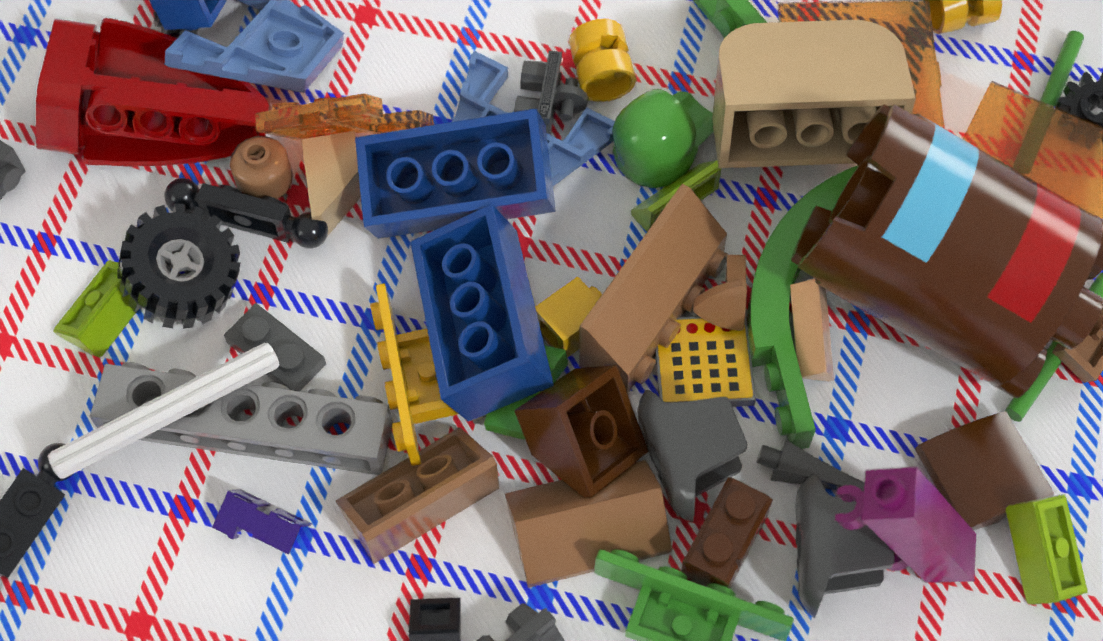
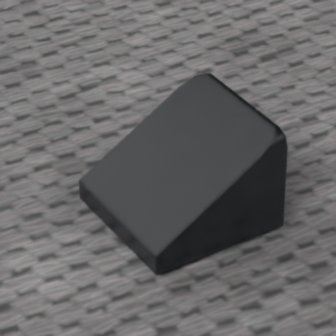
(435, 619)

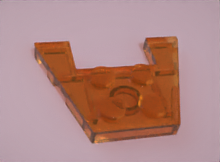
(336, 115)

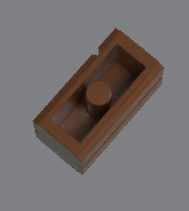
(727, 534)

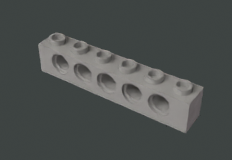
(261, 436)

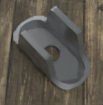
(691, 446)
(830, 555)

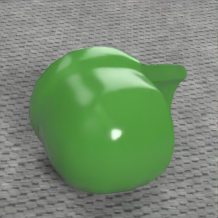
(659, 137)

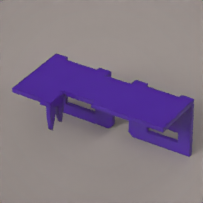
(241, 515)

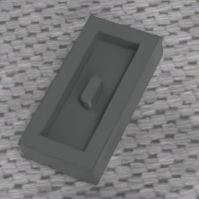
(296, 358)

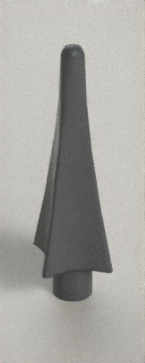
(795, 465)

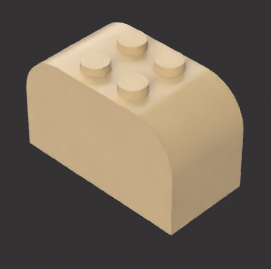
(803, 90)

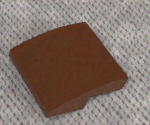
(983, 469)

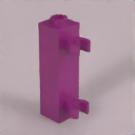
(914, 523)

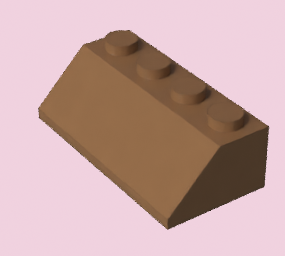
(654, 289)

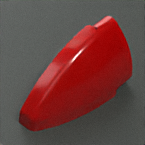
(130, 108)

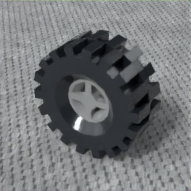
(182, 244)

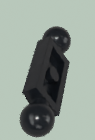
(247, 213)
(26, 510)

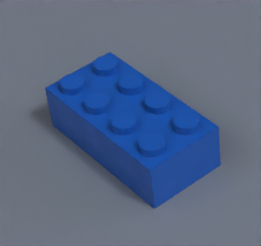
(451, 169)
(480, 314)

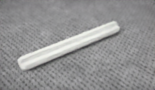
(163, 410)

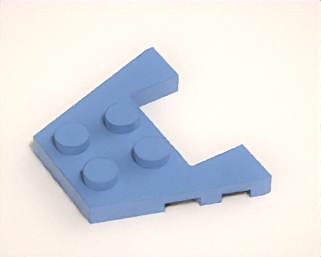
(277, 49)
(584, 141)

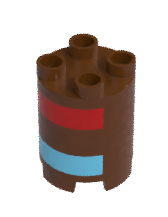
(956, 250)

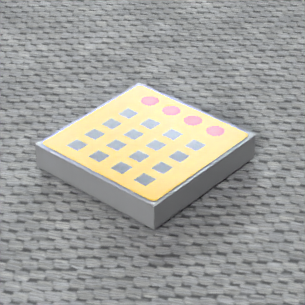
(706, 364)

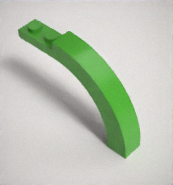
(769, 313)

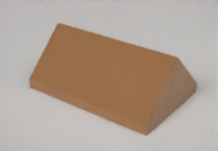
(419, 497)
(563, 531)

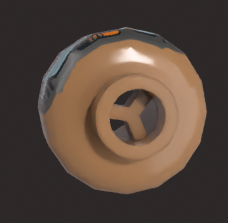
(261, 167)

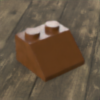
(583, 428)

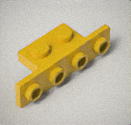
(414, 376)

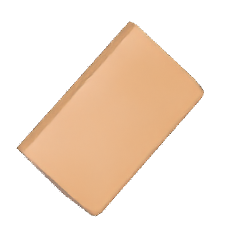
(812, 330)

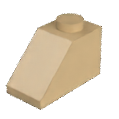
(331, 176)

